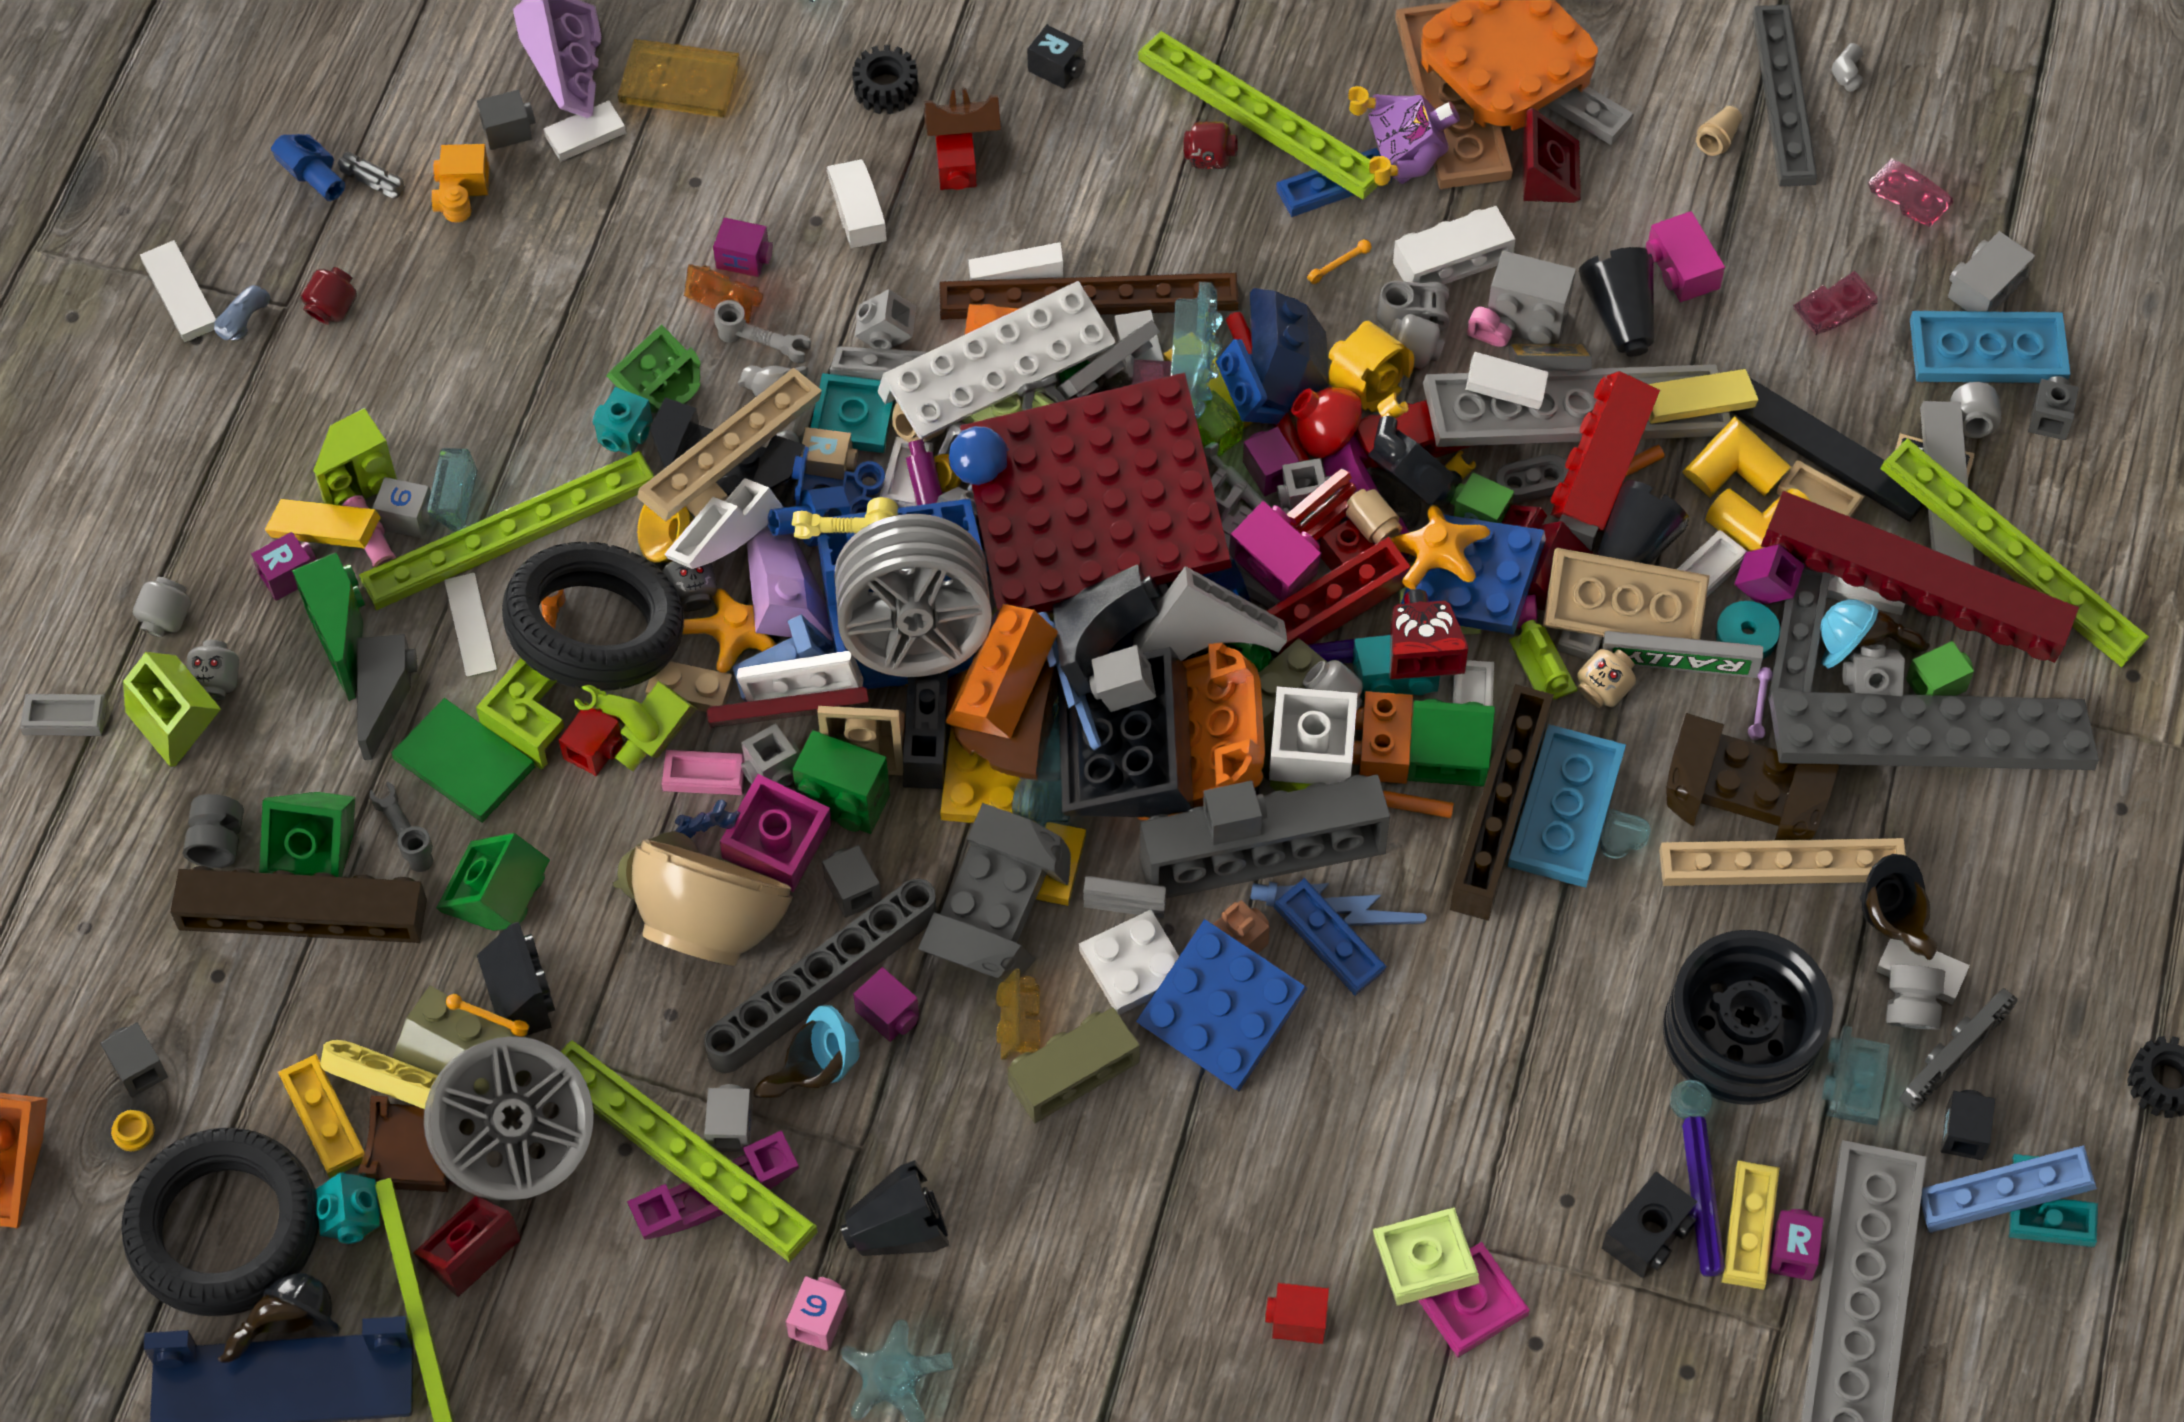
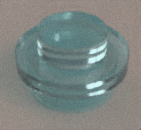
(1690, 1099)

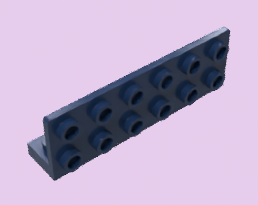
(285, 1378)

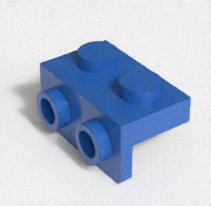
(1245, 385)

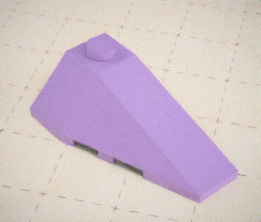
(562, 46)
(783, 585)

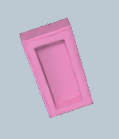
(703, 772)

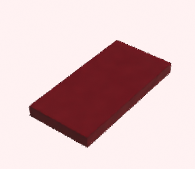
(785, 707)

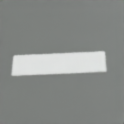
(470, 624)

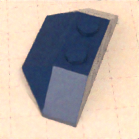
(1286, 347)

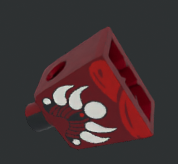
(1425, 639)

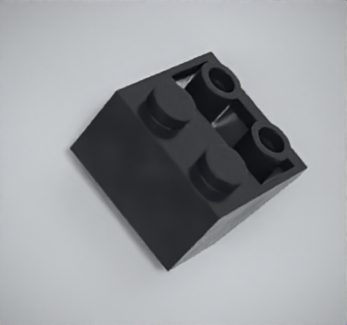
(517, 979)

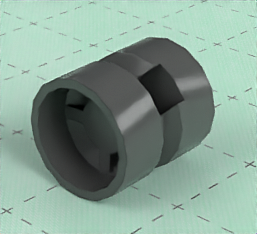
(213, 831)

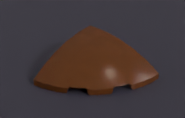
(1026, 749)

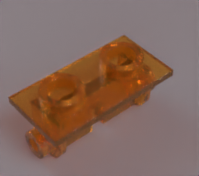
(713, 288)

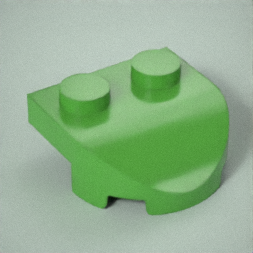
(659, 370)

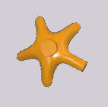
(1439, 546)
(732, 628)

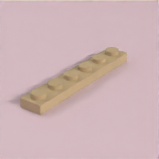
(729, 444)
(1773, 861)

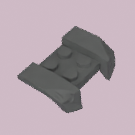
(996, 893)

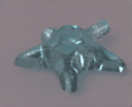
(893, 1374)

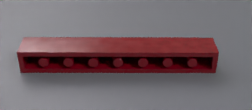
(1921, 577)

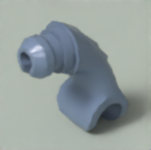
(234, 319)

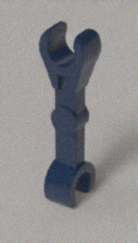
(718, 816)

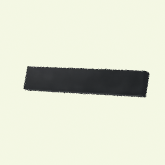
(1828, 450)

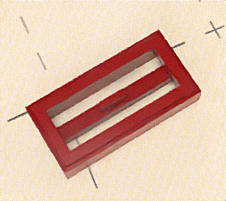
(1325, 513)

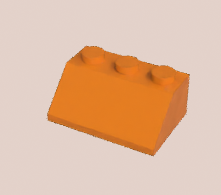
(1003, 672)

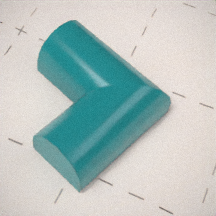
(2055, 1221)

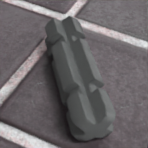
(371, 175)

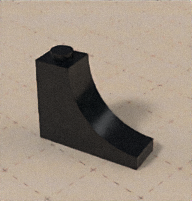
(1099, 619)

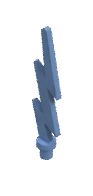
(1071, 697)
(1355, 905)

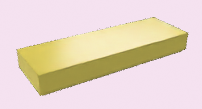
(1703, 396)
(1750, 1225)

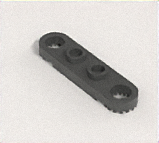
(1967, 1038)

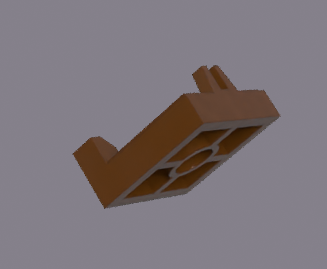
(962, 117)
(400, 1149)

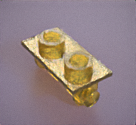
(1018, 998)

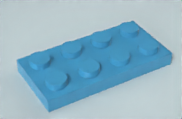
(1988, 346)
(1566, 805)

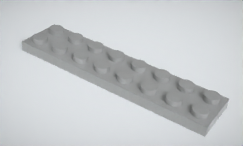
(1474, 419)
(1864, 1285)

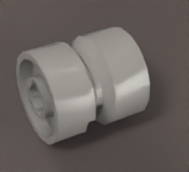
(1915, 997)

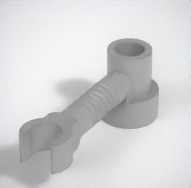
(731, 325)

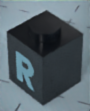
(1056, 57)
(1968, 1124)

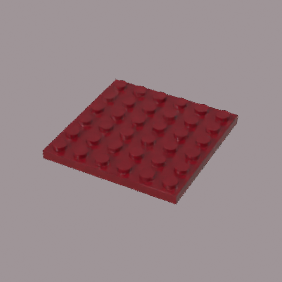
(1098, 492)

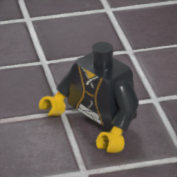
(1411, 462)

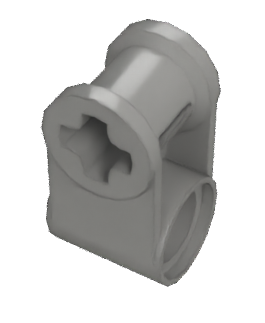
(1415, 300)

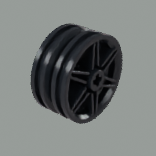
(1790, 981)

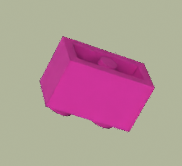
(1685, 257)

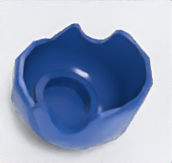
(978, 455)

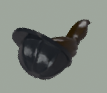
(1897, 903)
(286, 1308)

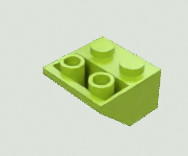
(353, 460)
(167, 704)

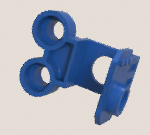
(852, 482)

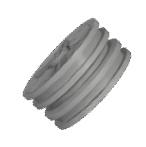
(913, 617)
(454, 1099)

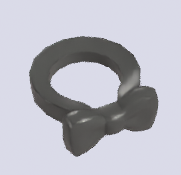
(1045, 385)

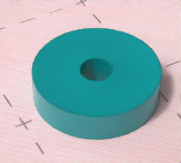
(1749, 616)

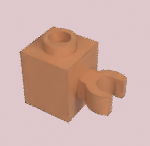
(1245, 925)

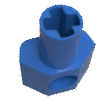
(308, 162)
(813, 501)

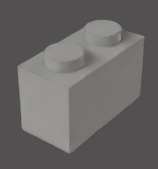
(1990, 274)

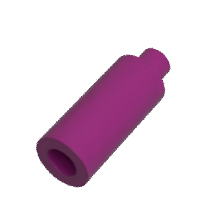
(923, 474)

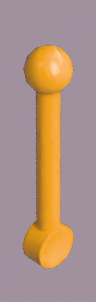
(1364, 246)
(517, 1027)

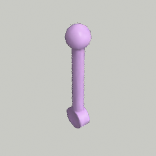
(1756, 730)

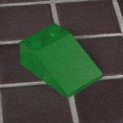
(333, 606)

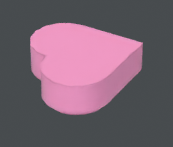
(1486, 327)

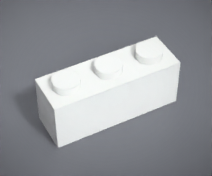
(1454, 248)

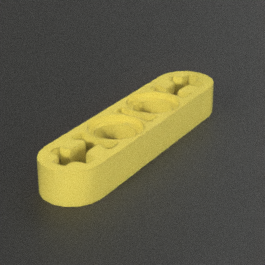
(377, 1071)

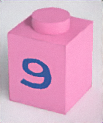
(817, 1312)

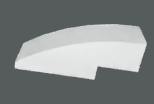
(857, 203)
(724, 525)

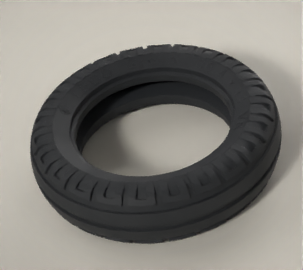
(582, 663)
(180, 1165)

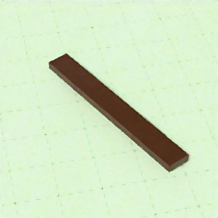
(1107, 293)

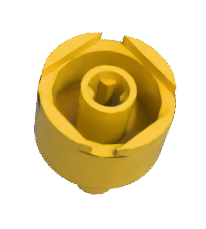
(1370, 364)

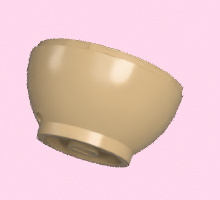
(704, 902)

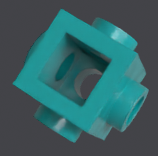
(623, 421)
(347, 1207)

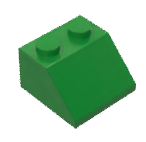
(494, 882)

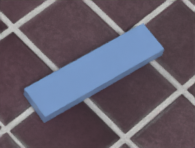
(2007, 1189)

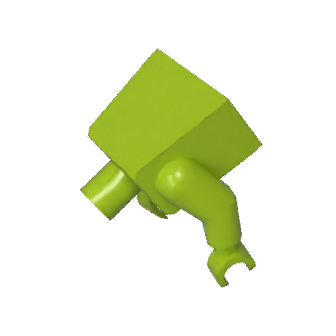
(648, 724)

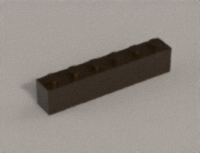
(1501, 802)
(299, 905)

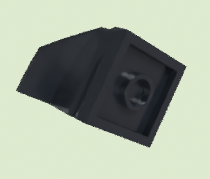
(678, 429)

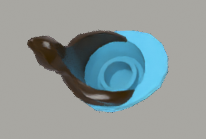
(1858, 625)
(816, 1056)

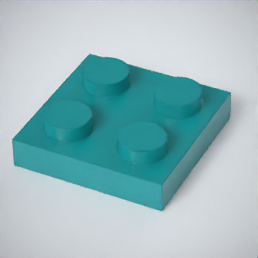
(854, 408)

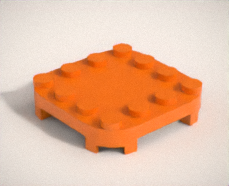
(1508, 56)
(1224, 720)

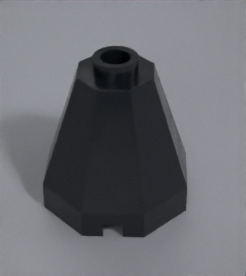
(897, 1217)

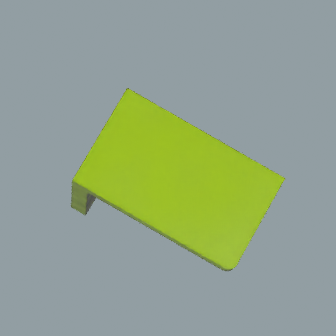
(515, 714)

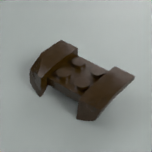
(1745, 781)

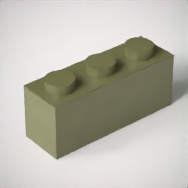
(1073, 1064)

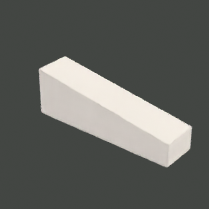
(1027, 263)

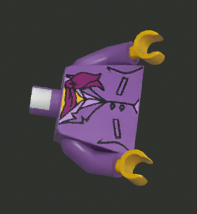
(1406, 132)

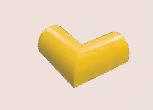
(1736, 451)
(1741, 519)

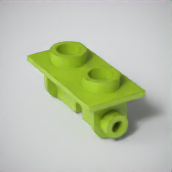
(1542, 661)

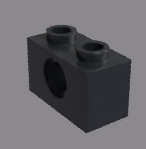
(1658, 1203)

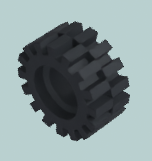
(885, 95)
(2145, 1084)

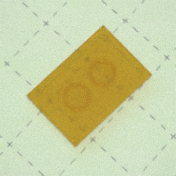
(678, 78)

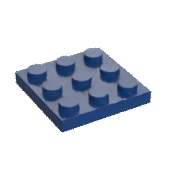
(1503, 572)
(1221, 1005)

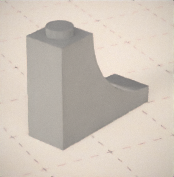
(1205, 613)

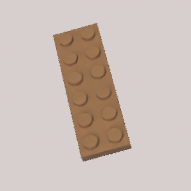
(1474, 151)

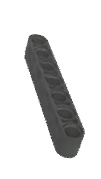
(813, 992)

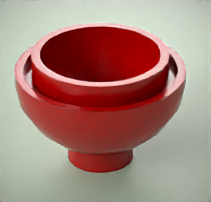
(1326, 419)

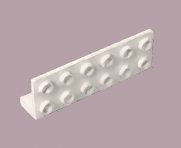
(997, 360)

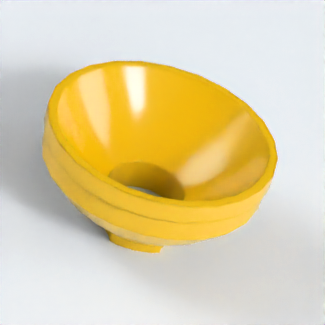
(657, 535)

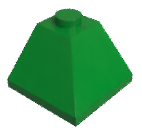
(306, 833)

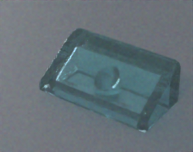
(452, 488)

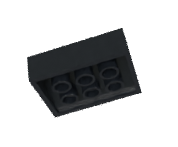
(1142, 752)

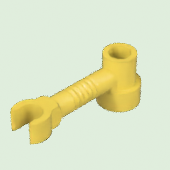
(811, 524)

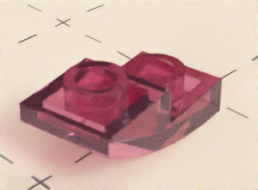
(1912, 191)
(1837, 305)

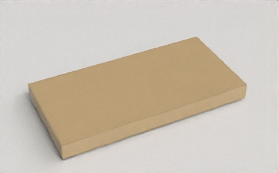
(1624, 596)

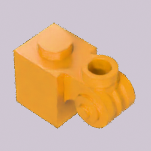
(461, 173)

